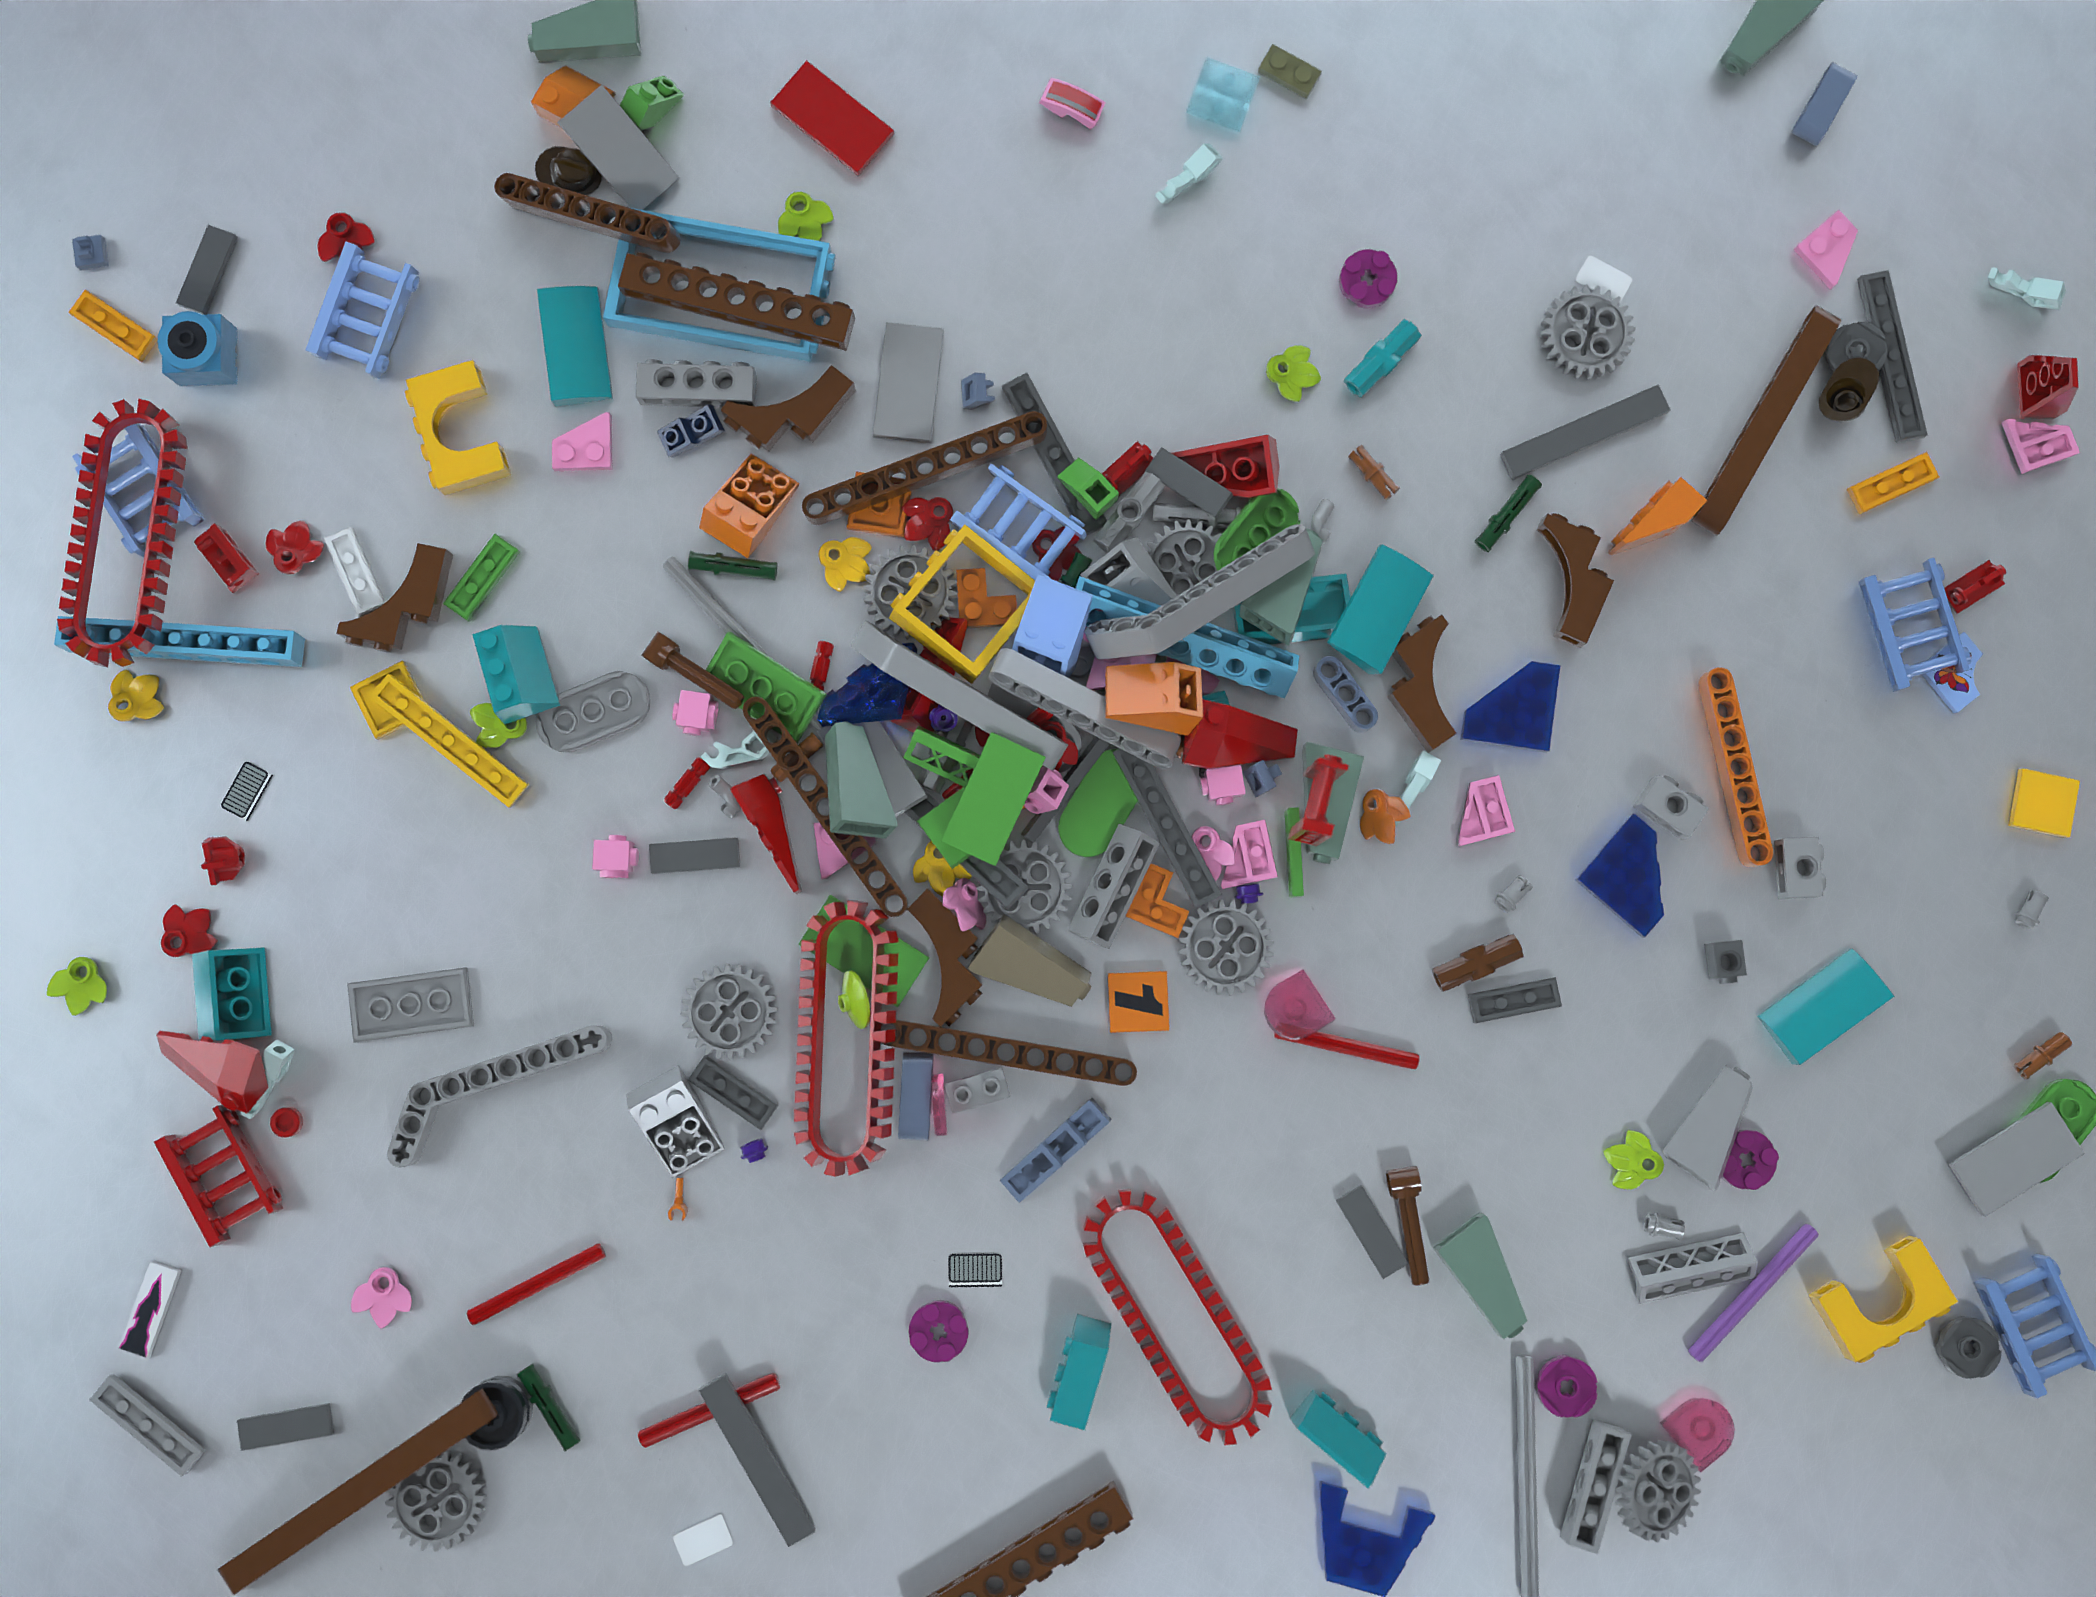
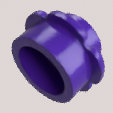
(942, 725)
(1248, 893)
(754, 1150)

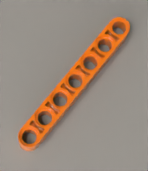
(1741, 754)

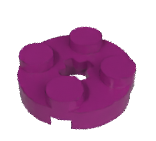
(1358, 291)
(1763, 1158)
(954, 1324)
(1549, 1385)

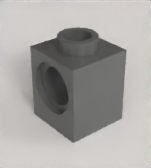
(1734, 951)

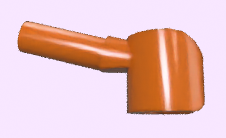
(678, 1201)

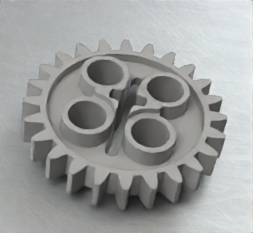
(1562, 325)
(1181, 537)
(891, 568)
(1024, 860)
(1205, 930)
(748, 1030)
(1643, 1501)
(450, 1522)

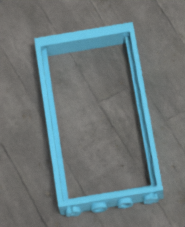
(820, 287)

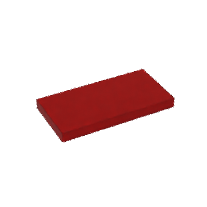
(832, 118)

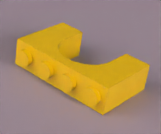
(431, 398)
(1924, 1296)

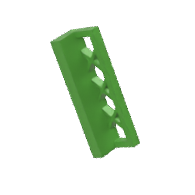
(945, 748)

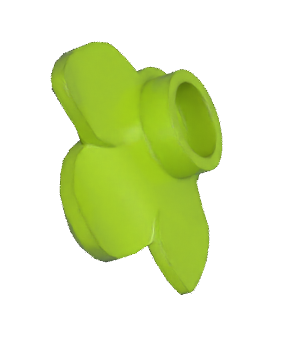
(805, 222)
(1297, 373)
(494, 731)
(78, 990)
(1629, 1158)

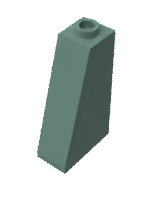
(1763, 30)
(588, 32)
(1280, 604)
(855, 786)
(1340, 799)
(1480, 1269)

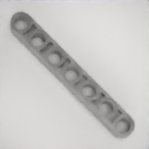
(1080, 707)

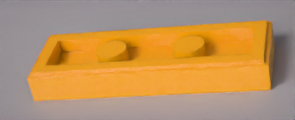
(113, 325)
(1893, 483)

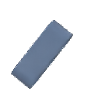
(1824, 104)
(1344, 680)
(915, 1096)

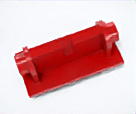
(1128, 467)
(1974, 585)

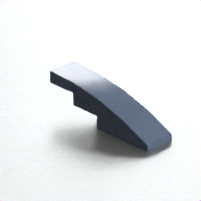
(1055, 1150)

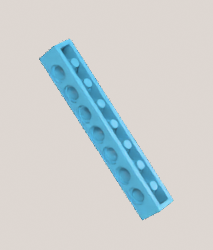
(200, 642)
(1226, 644)

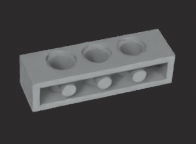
(681, 394)
(1114, 886)
(1595, 1486)

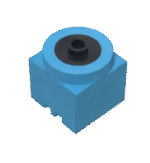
(198, 349)

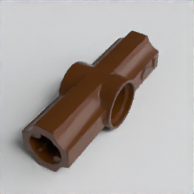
(1477, 962)

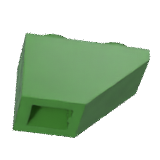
(650, 101)
(1089, 487)

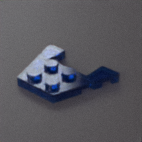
(1362, 1555)

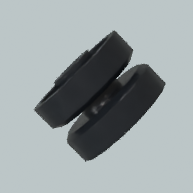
(514, 1411)

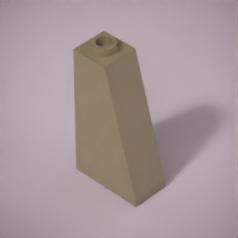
(1030, 964)

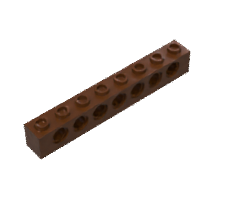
(641, 266)
(1105, 1500)

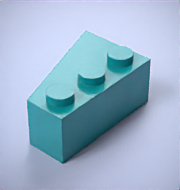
(1080, 1373)

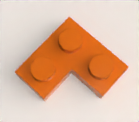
(976, 606)
(1150, 908)

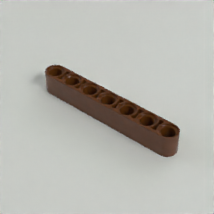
(596, 220)

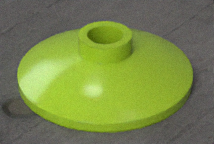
(854, 1000)

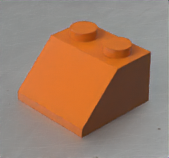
(562, 93)

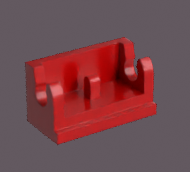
(226, 557)

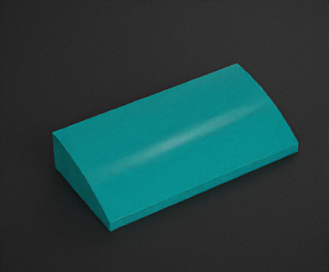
(574, 344)
(1380, 609)
(1320, 613)
(1825, 1007)

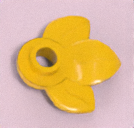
(849, 563)
(139, 695)
(937, 871)

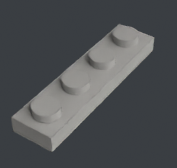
(147, 1424)

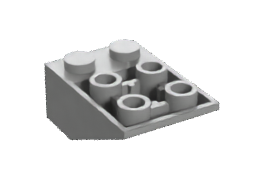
(1131, 571)
(674, 1121)

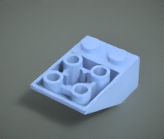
(1053, 625)

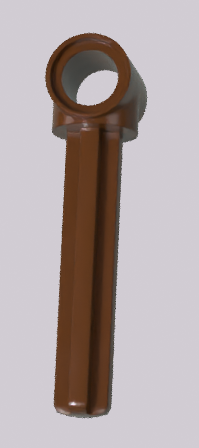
(666, 654)
(1404, 1186)

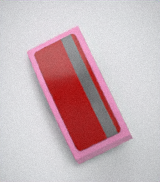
(1069, 99)

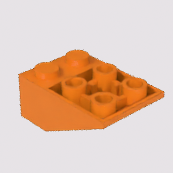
(747, 505)
(1662, 516)
(1155, 695)

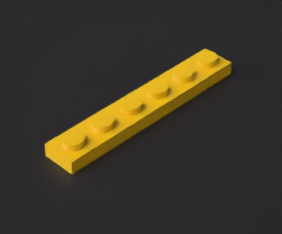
(449, 740)

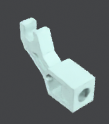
(1195, 170)
(2036, 291)
(732, 757)
(1419, 777)
(276, 1063)

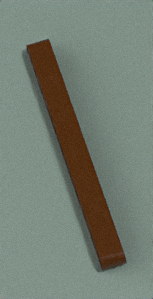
(358, 1491)

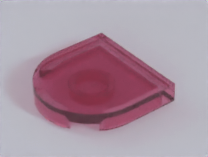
(1296, 1008)
(939, 1106)
(1702, 1429)

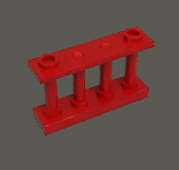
(1314, 827)
(188, 1176)

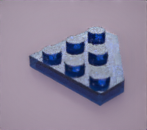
(866, 697)
(1516, 711)
(1628, 876)

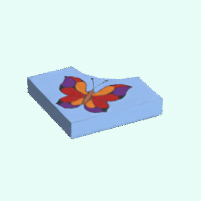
(1955, 688)

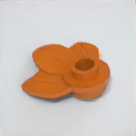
(1381, 820)

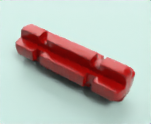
(821, 664)
(686, 783)

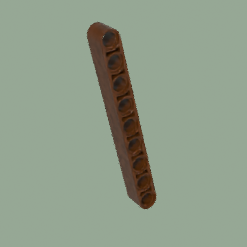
(1766, 419)
(934, 456)
(814, 797)
(1021, 1049)

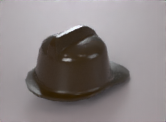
(567, 170)
(1849, 390)

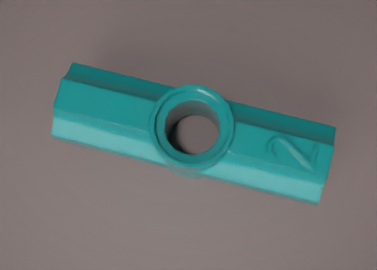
(1382, 358)

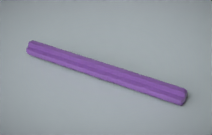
(1753, 1292)

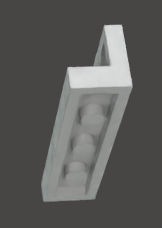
(1693, 1277)

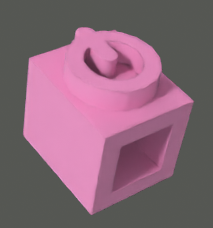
(695, 712)
(1223, 784)
(1046, 791)
(614, 857)

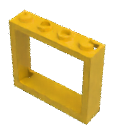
(930, 639)

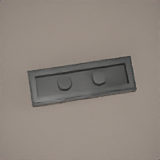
(206, 270)
(1189, 482)
(694, 855)
(1514, 1000)
(733, 1092)
(1372, 1232)
(285, 1426)

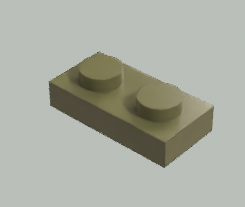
(1289, 71)

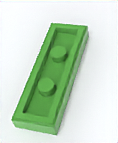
(481, 577)
(1294, 855)

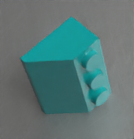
(515, 671)
(231, 994)
(1340, 1437)

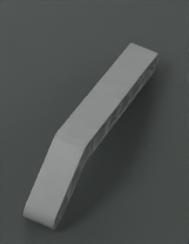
(1203, 601)
(954, 693)
(469, 1086)

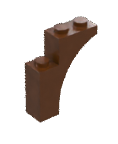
(805, 413)
(1584, 588)
(417, 597)
(1417, 697)
(950, 944)

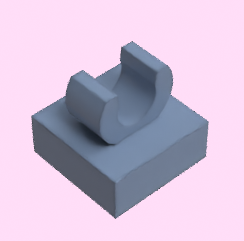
(90, 252)
(974, 390)
(1261, 778)

